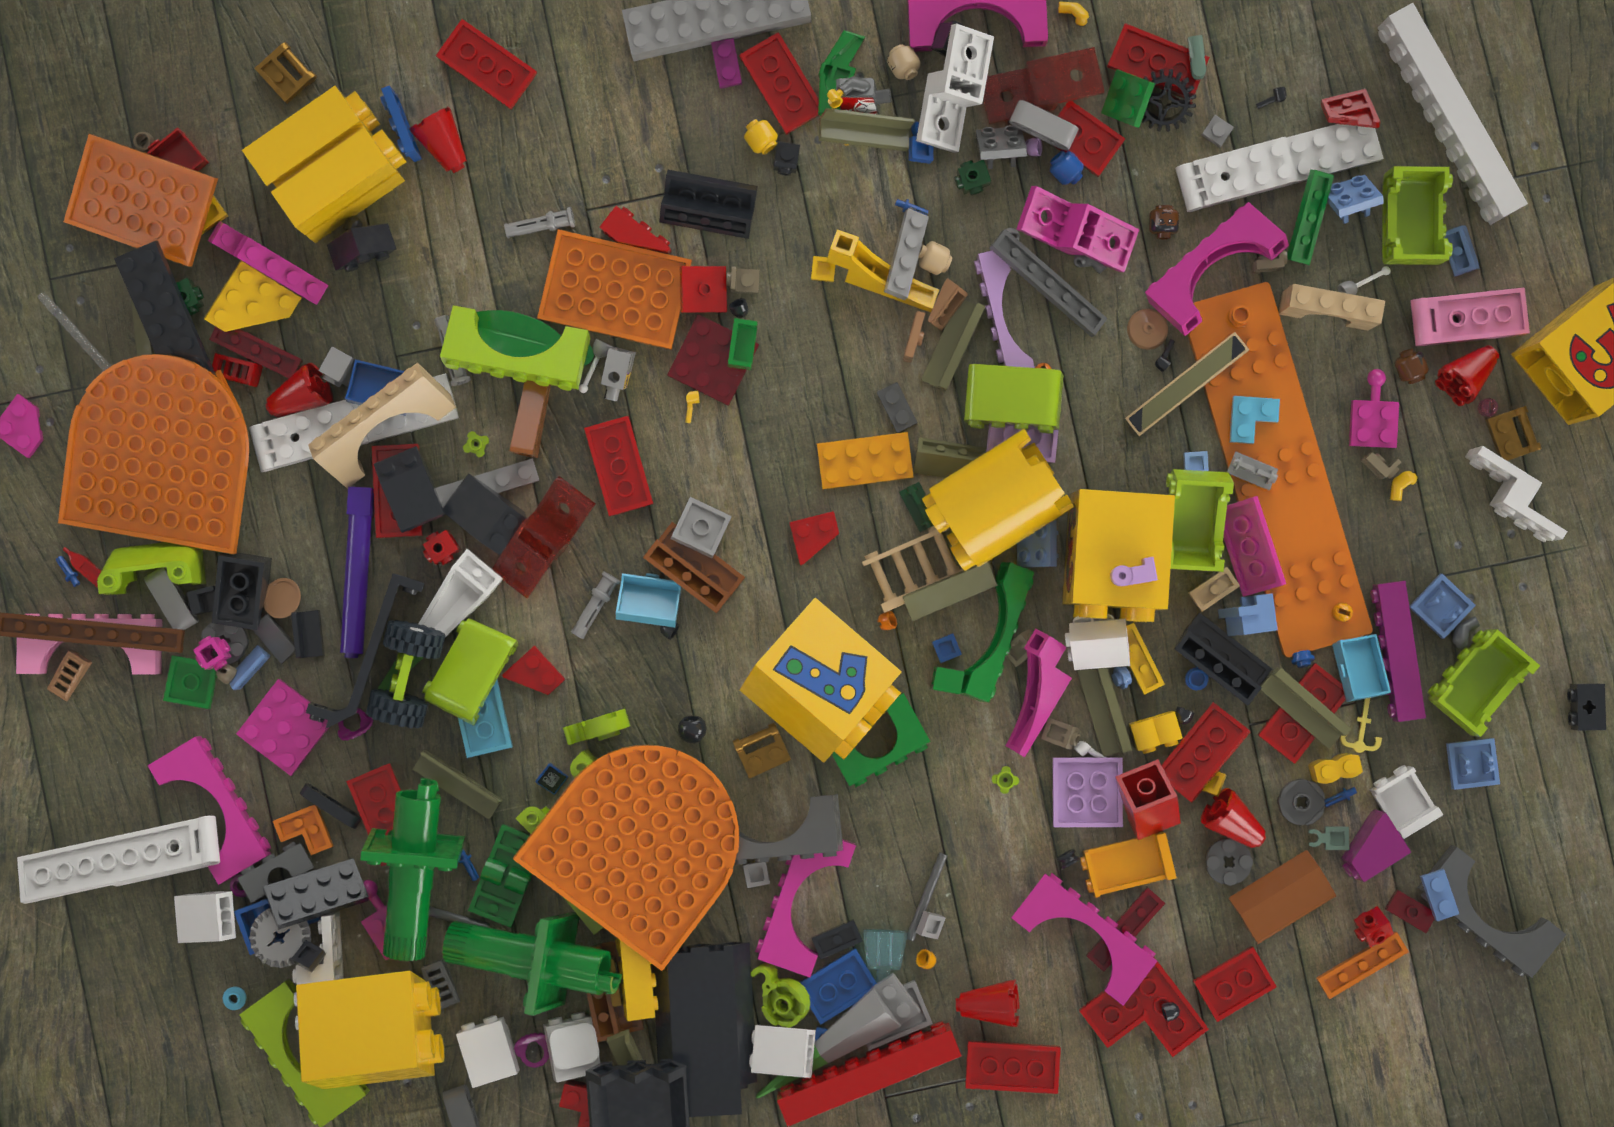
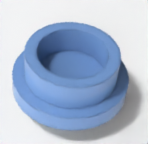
(1121, 677)

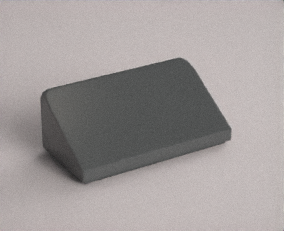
(275, 638)

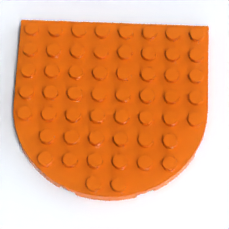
(157, 455)
(639, 846)

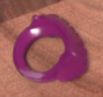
(365, 724)
(521, 1046)

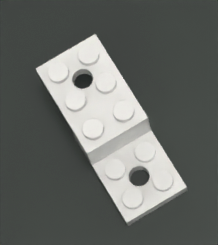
(955, 88)
(1515, 494)
(332, 963)

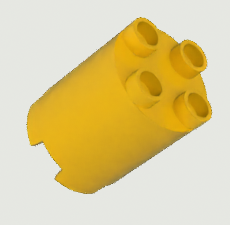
(996, 501)

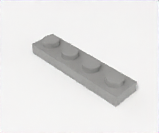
(906, 254)

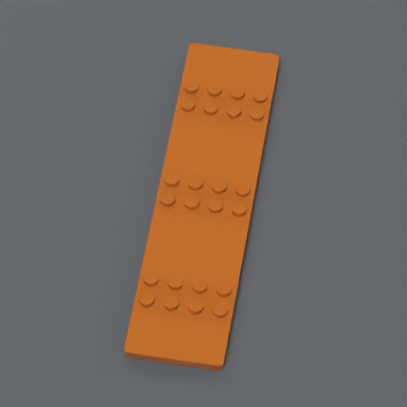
(1300, 502)

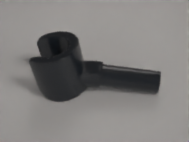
(1279, 96)
(1162, 362)

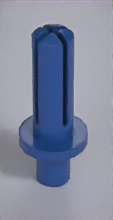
(905, 205)
(70, 575)
(1345, 795)
(468, 865)

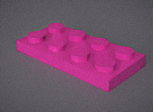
(1251, 547)

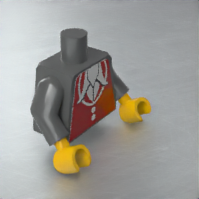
(858, 95)

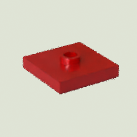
(703, 289)

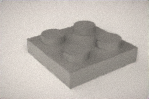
(701, 527)

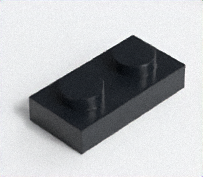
(837, 939)

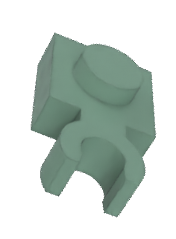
(1334, 838)

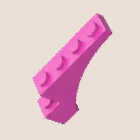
(267, 262)
(1042, 691)

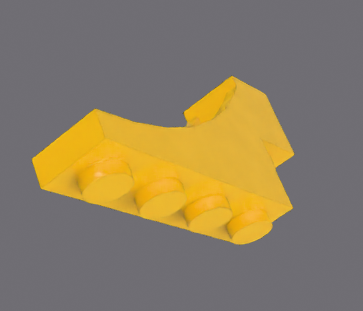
(871, 272)

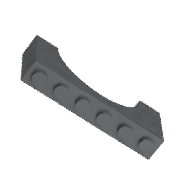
(818, 834)
(1523, 948)

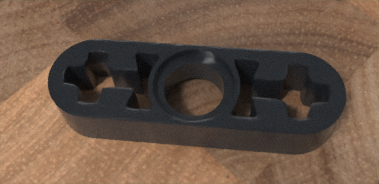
(330, 805)

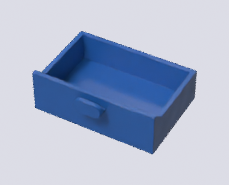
(368, 380)

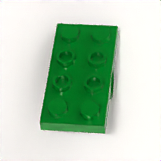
(502, 879)

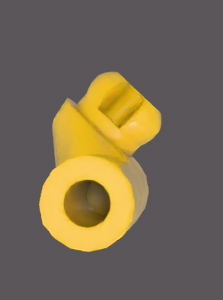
(1076, 10)
(1400, 482)

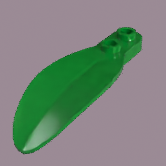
(518, 334)

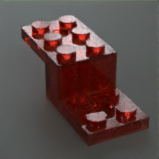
(1044, 83)
(543, 536)

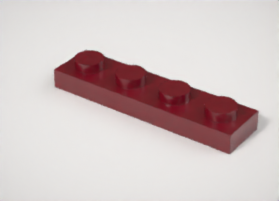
(257, 351)
(1132, 920)

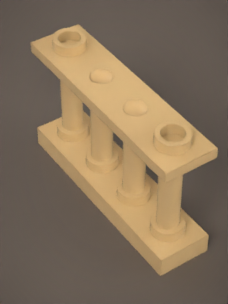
(891, 600)

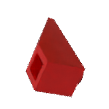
(625, 230)

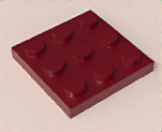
(704, 361)

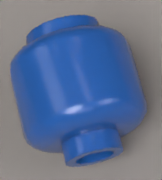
(1066, 167)

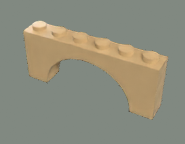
(409, 393)

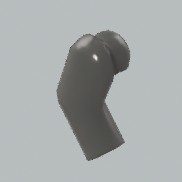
(1084, 261)

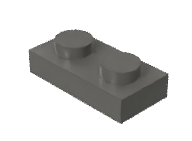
(897, 407)

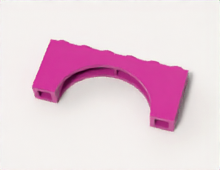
(927, 15)
(1243, 232)
(242, 841)
(781, 943)
(1128, 959)

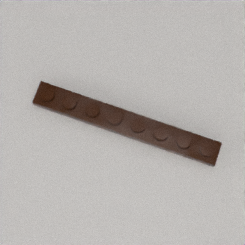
(91, 632)

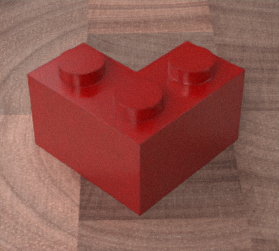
(575, 1098)

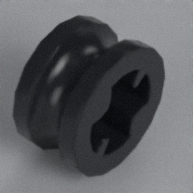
(1068, 858)

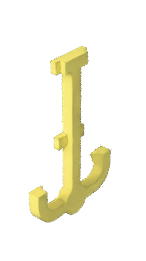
(1359, 746)

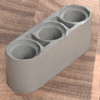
(1043, 125)
(170, 599)

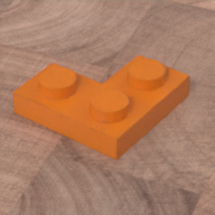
(308, 823)

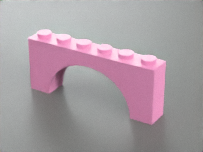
(35, 654)

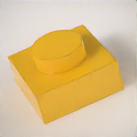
(822, 269)
(1215, 785)

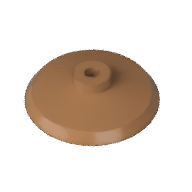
(1147, 329)
(282, 598)

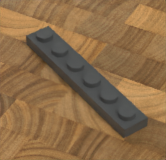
(1048, 283)

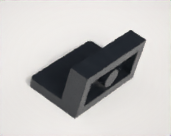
(307, 634)

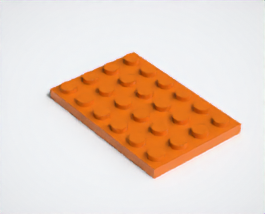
(140, 199)
(613, 289)

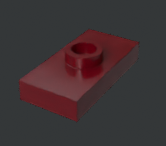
(1410, 911)

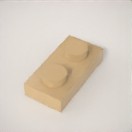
(1213, 589)

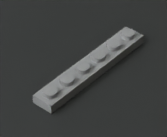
(498, 480)

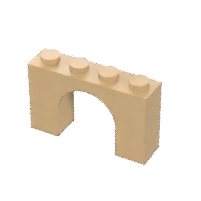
(1359, 311)

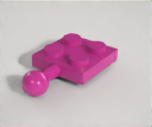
(1374, 421)
(375, 922)

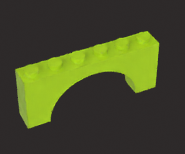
(557, 366)
(268, 1023)

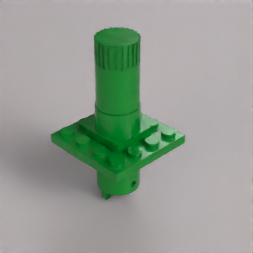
(411, 854)
(547, 961)

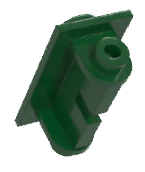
(913, 500)

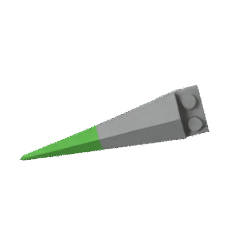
(874, 1015)

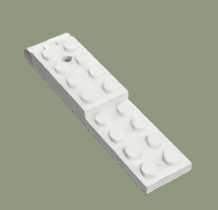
(1276, 164)
(275, 441)
(119, 859)

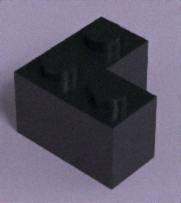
(360, 246)

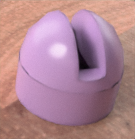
(1034, 147)

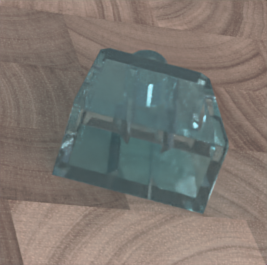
(884, 950)

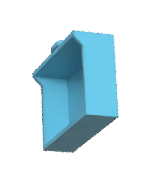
(648, 600)
(1361, 668)

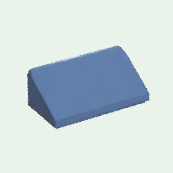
(1463, 255)
(249, 667)

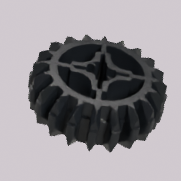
(1175, 101)

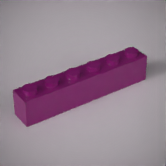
(1398, 651)

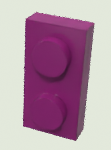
(726, 63)

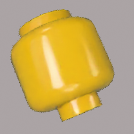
(761, 136)

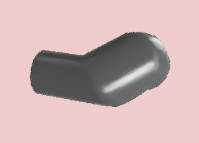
(1462, 631)

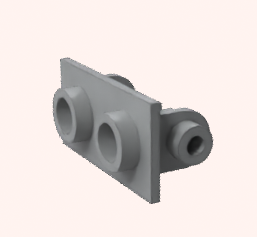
(1252, 471)

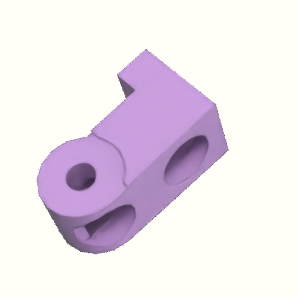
(1127, 576)

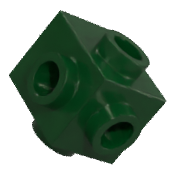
(976, 170)
(191, 295)

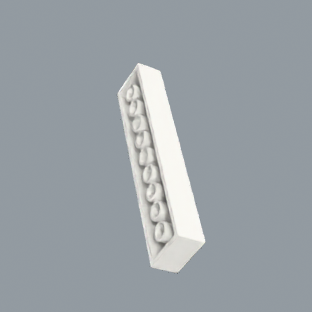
(1451, 114)

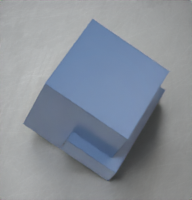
(1253, 616)

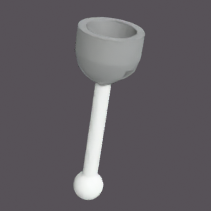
(1351, 288)
(600, 350)

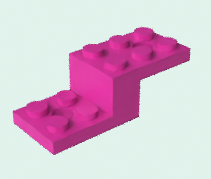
(1077, 229)

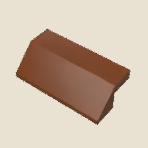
(704, 577)
(1282, 896)
(606, 1018)

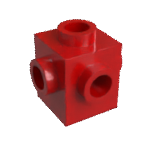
(449, 547)
(1373, 927)

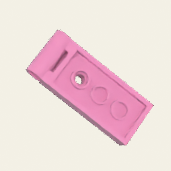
(1478, 314)

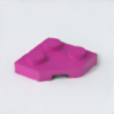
(21, 426)

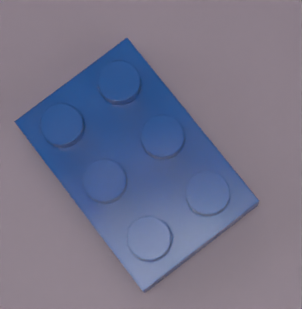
(400, 124)
(838, 985)

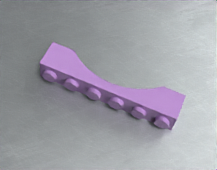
(994, 274)

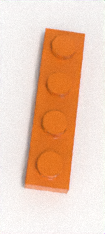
(1361, 965)

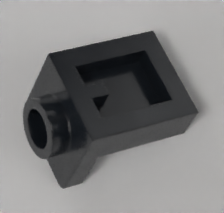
(786, 158)

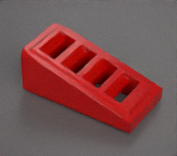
(250, 374)

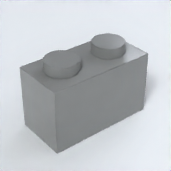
(337, 367)

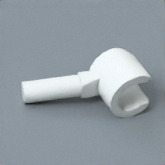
(1082, 748)

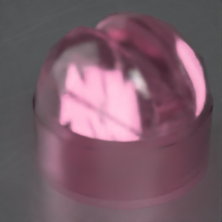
(1483, 407)

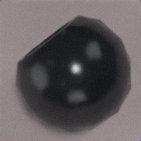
(692, 729)

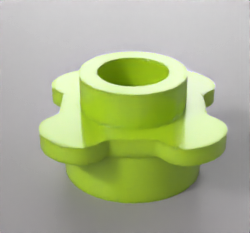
(481, 440)
(1011, 779)

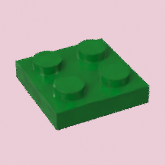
(1127, 98)
(189, 683)

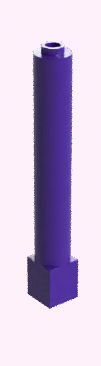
(360, 511)

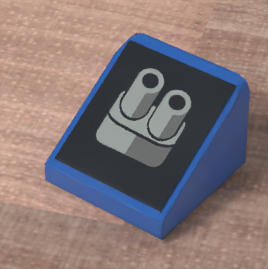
(551, 778)

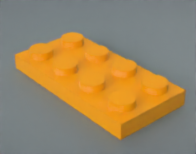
(865, 460)

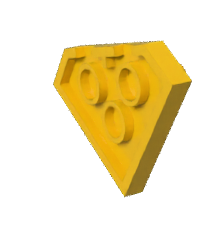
(250, 300)

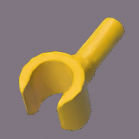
(691, 398)

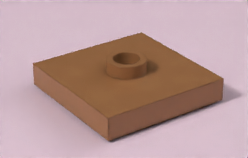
(915, 337)

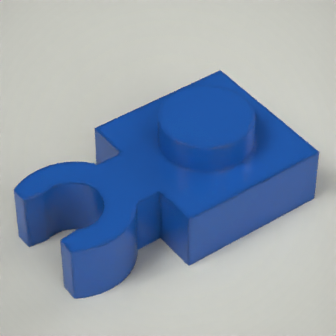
(919, 151)

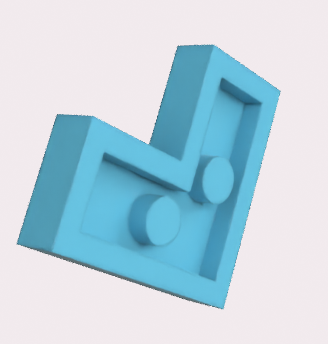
(1246, 412)

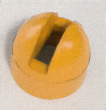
(1342, 617)
(926, 959)

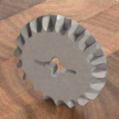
(278, 953)

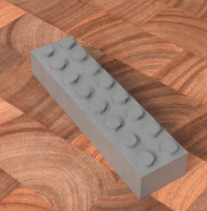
(690, 24)

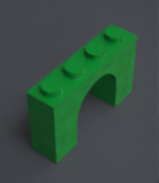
(909, 738)

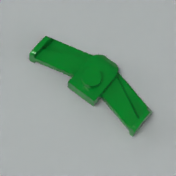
(837, 65)

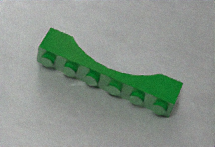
(1011, 590)

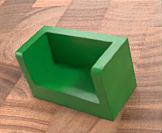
(742, 344)
(947, 680)

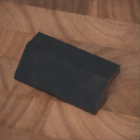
(708, 204)
(1222, 658)

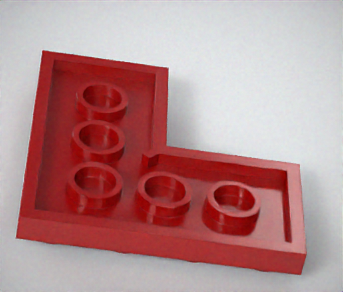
(1113, 1020)

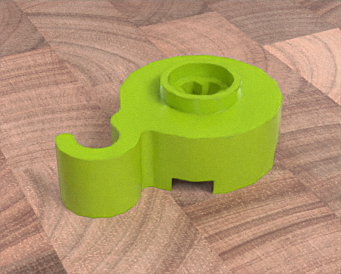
(601, 727)
(780, 990)

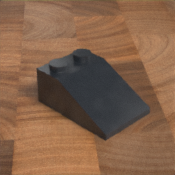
(409, 489)
(484, 513)
(240, 589)

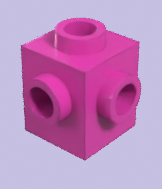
(205, 649)

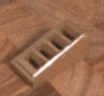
(947, 303)
(70, 656)

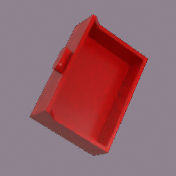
(178, 150)

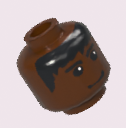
(1164, 221)
(1411, 366)

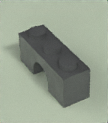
(293, 859)

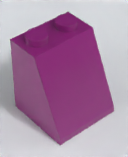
(1374, 847)

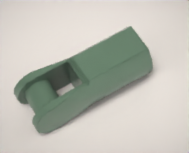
(1196, 56)

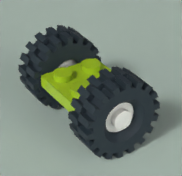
(394, 705)

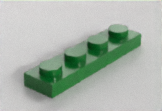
(1310, 217)

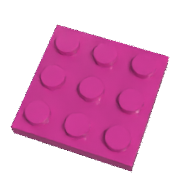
(283, 728)

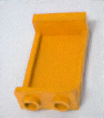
(1127, 864)

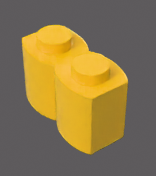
(1155, 731)
(1341, 765)

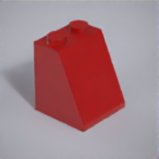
(1148, 799)

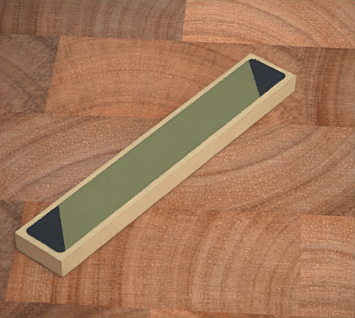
(1187, 384)

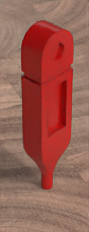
(84, 566)

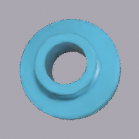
(241, 995)

